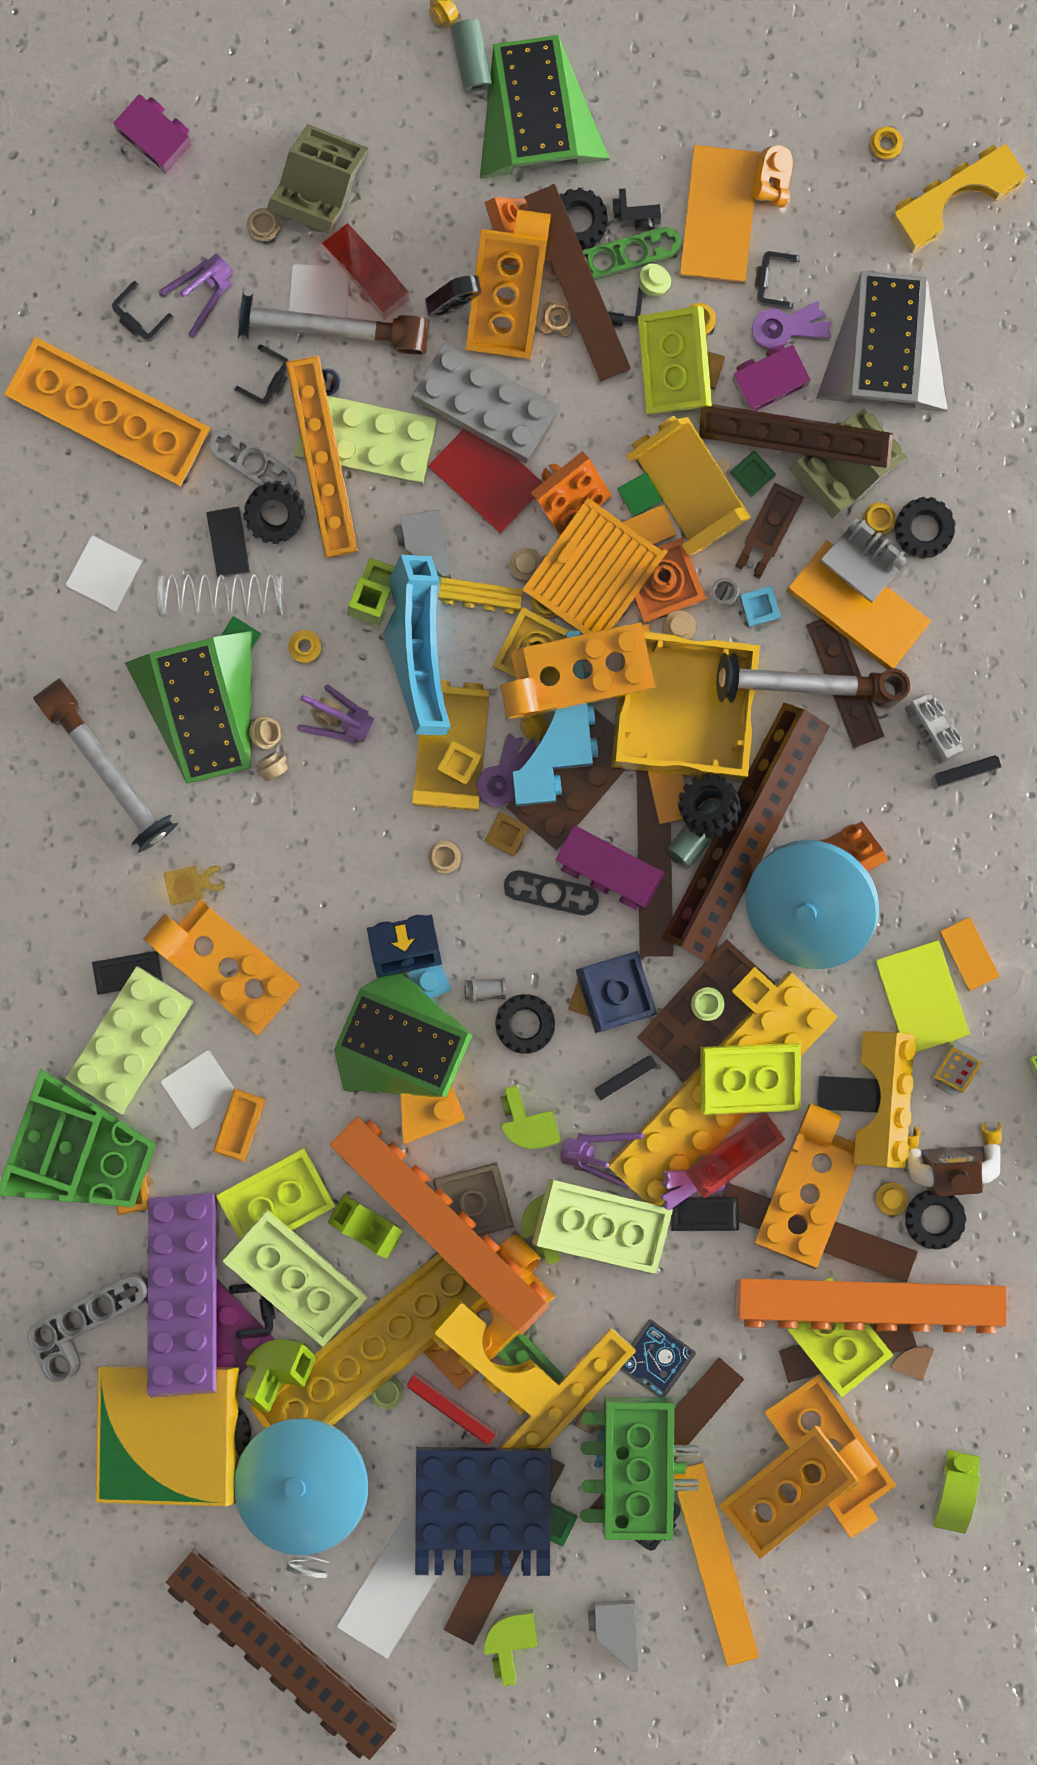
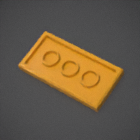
(719, 214)
(878, 628)

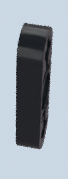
(453, 295)
(562, 884)

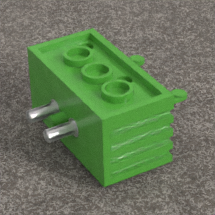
(636, 1468)

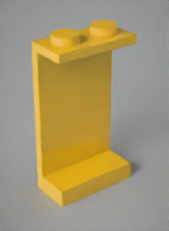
(689, 483)
(468, 720)

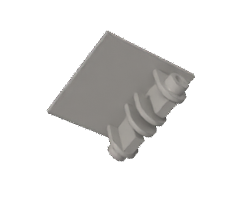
(864, 560)
(930, 713)

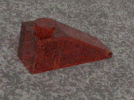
(367, 271)
(735, 1154)

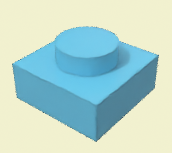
(760, 606)
(431, 980)

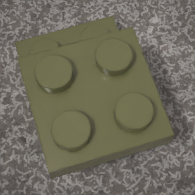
(317, 179)
(842, 483)

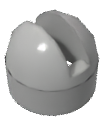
(720, 588)

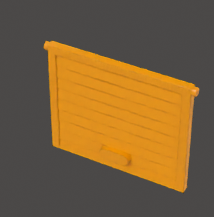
(594, 570)

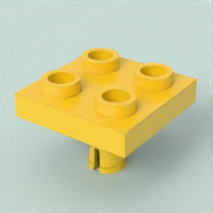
(529, 631)

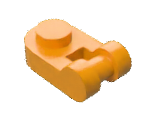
(773, 164)

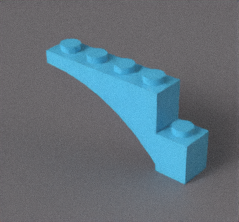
(413, 642)
(562, 747)

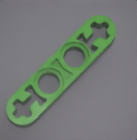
(621, 263)

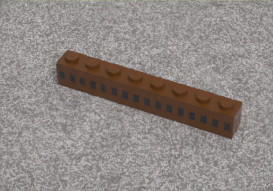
(736, 854)
(280, 1654)

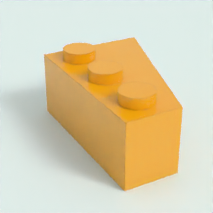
(428, 1114)

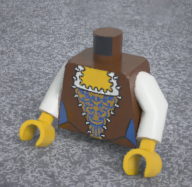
(955, 1169)

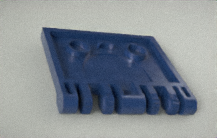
(483, 1505)

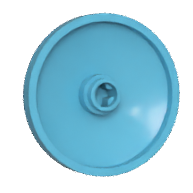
(812, 904)
(301, 1486)

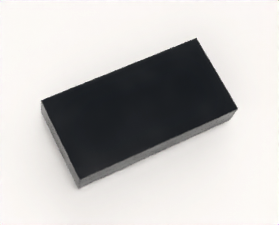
(228, 542)
(966, 771)
(114, 973)
(625, 1077)
(848, 1094)
(706, 1214)

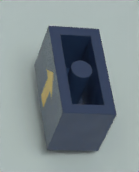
(404, 945)

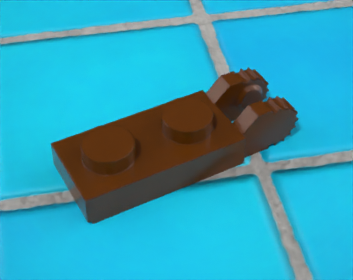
(770, 526)

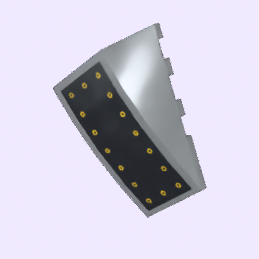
(887, 345)

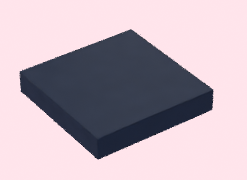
(616, 992)

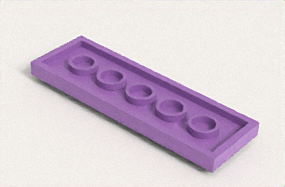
(182, 1295)

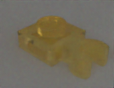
(186, 885)

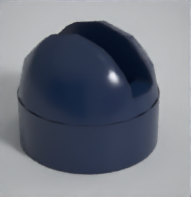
(336, 381)

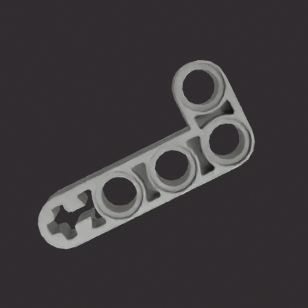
(90, 1317)

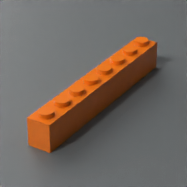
(439, 1225)
(870, 1304)

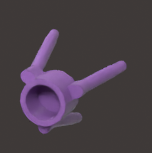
(212, 273)
(355, 724)
(581, 1155)

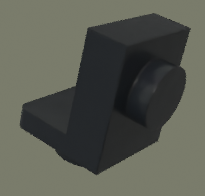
(640, 217)

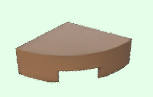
(913, 1361)

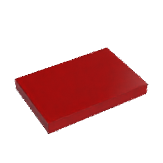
(486, 479)
(451, 1408)

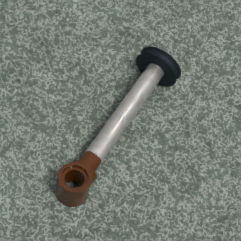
(406, 334)
(732, 677)
(62, 709)

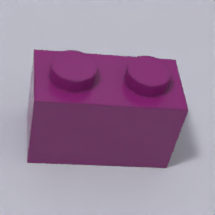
(153, 132)
(770, 378)

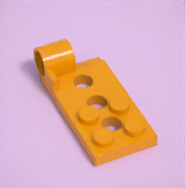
(529, 249)
(530, 696)
(177, 946)
(813, 1138)
(499, 1332)
(838, 1474)
(852, 1506)

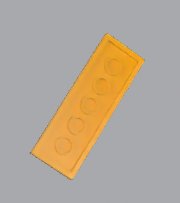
(107, 411)

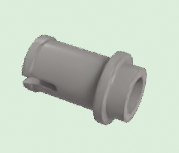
(485, 989)

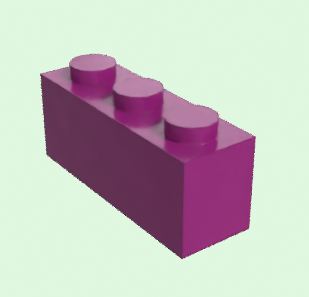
(609, 868)

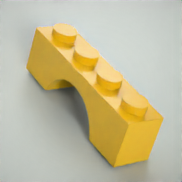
(993, 175)
(886, 1136)
(524, 1383)

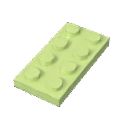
(380, 440)
(129, 1040)
(602, 1226)
(294, 1278)

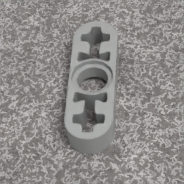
(236, 441)

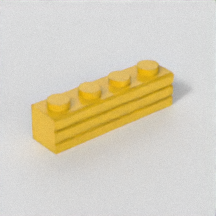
(480, 594)

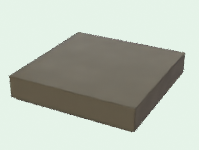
(480, 1196)

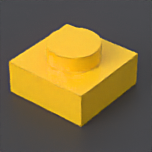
(459, 763)
(755, 990)

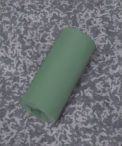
(471, 55)
(687, 845)

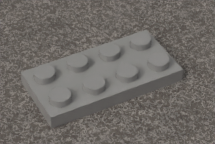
(484, 402)

